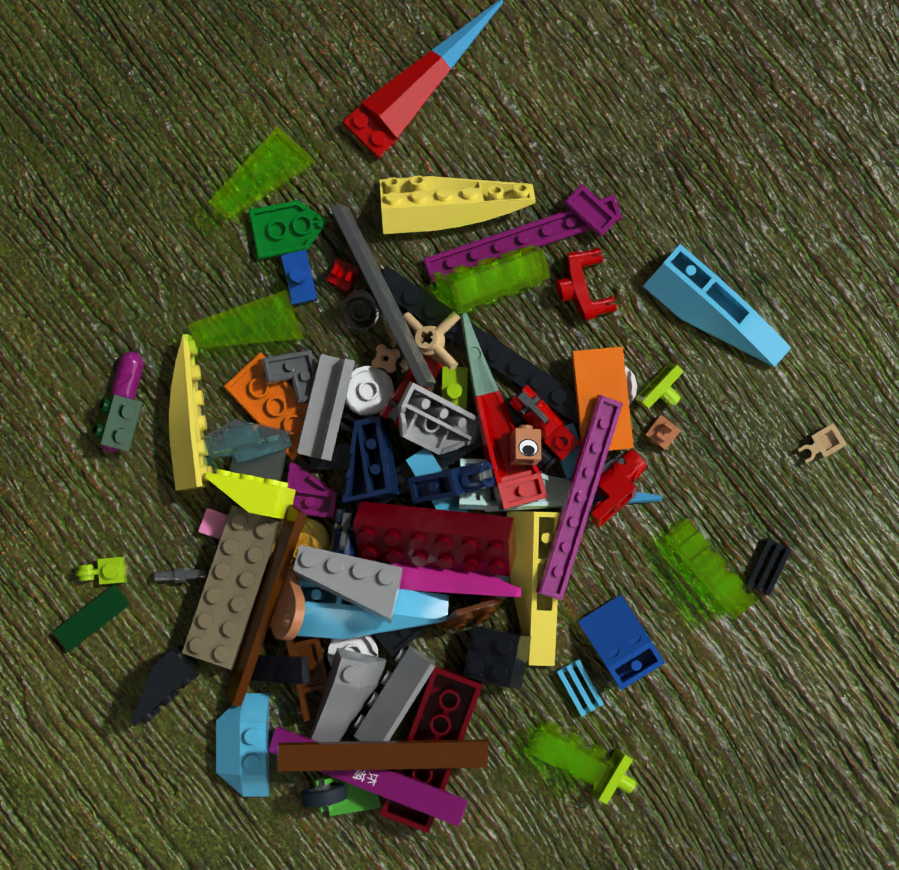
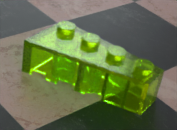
(262, 174)
(492, 278)
(254, 322)
(707, 569)

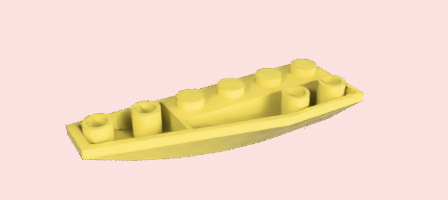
(446, 202)
(187, 422)
(535, 611)

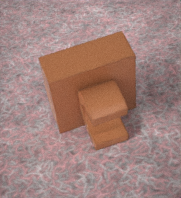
(662, 432)

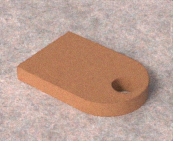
(289, 609)

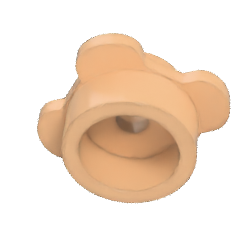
(379, 361)

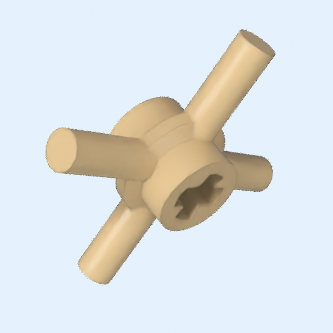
(437, 333)

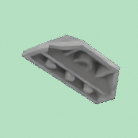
(435, 421)

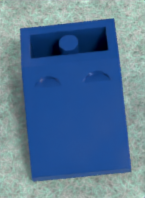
(621, 642)

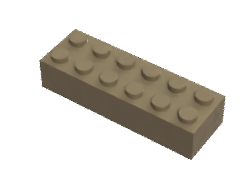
(232, 587)

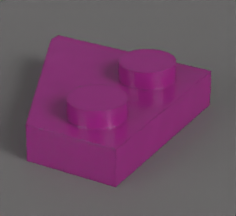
(311, 494)

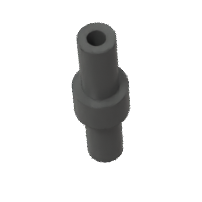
(180, 575)

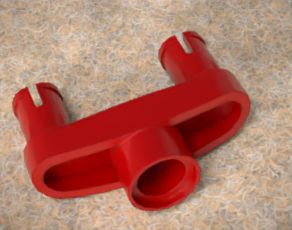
(575, 287)

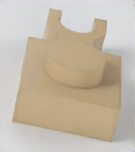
(826, 441)

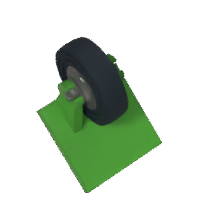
(338, 797)

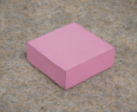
(213, 523)

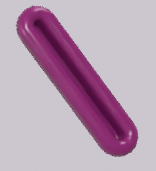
(126, 381)

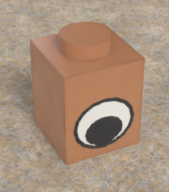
(525, 446)

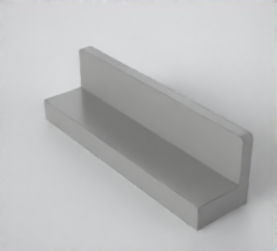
(325, 407)

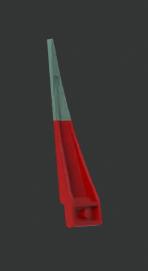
(513, 483)

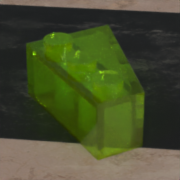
(570, 754)

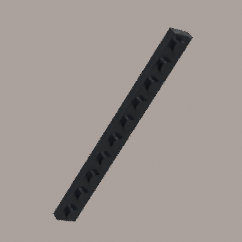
(496, 353)

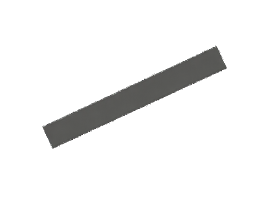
(383, 296)

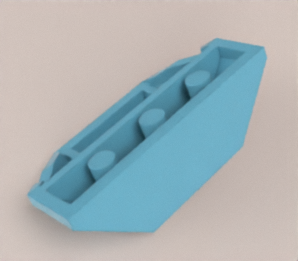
(244, 746)

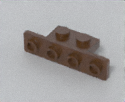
(317, 671)

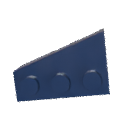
(371, 463)

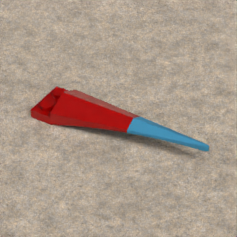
(393, 107)

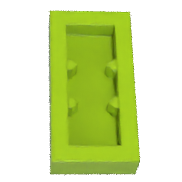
(455, 385)
(661, 387)
(616, 777)

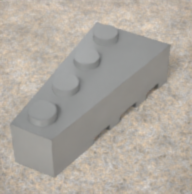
(356, 580)

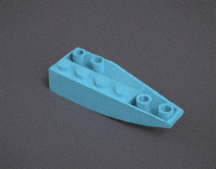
(712, 306)
(337, 619)

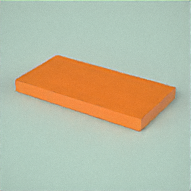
(602, 374)
(268, 404)

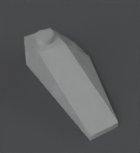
(346, 692)

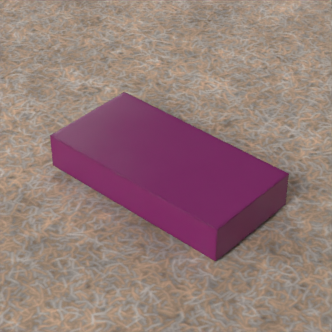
(591, 210)

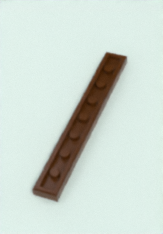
(265, 605)
(382, 755)

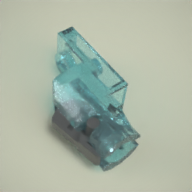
(242, 441)

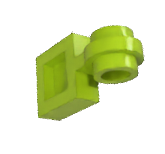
(109, 570)

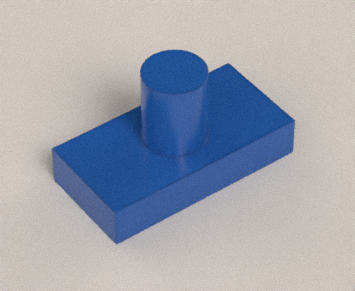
(299, 277)

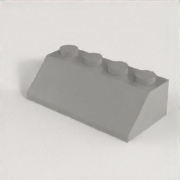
(395, 697)

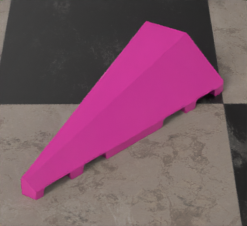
(454, 581)

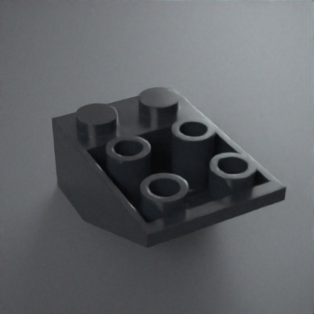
(163, 681)

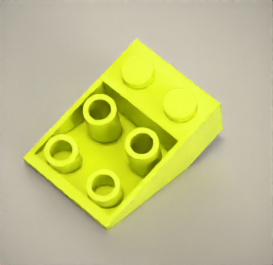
(254, 493)

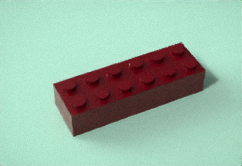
(435, 538)
(440, 716)

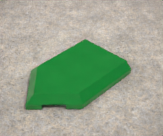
(284, 228)

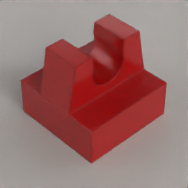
(343, 275)

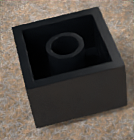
(497, 656)

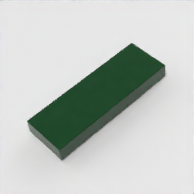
(92, 618)

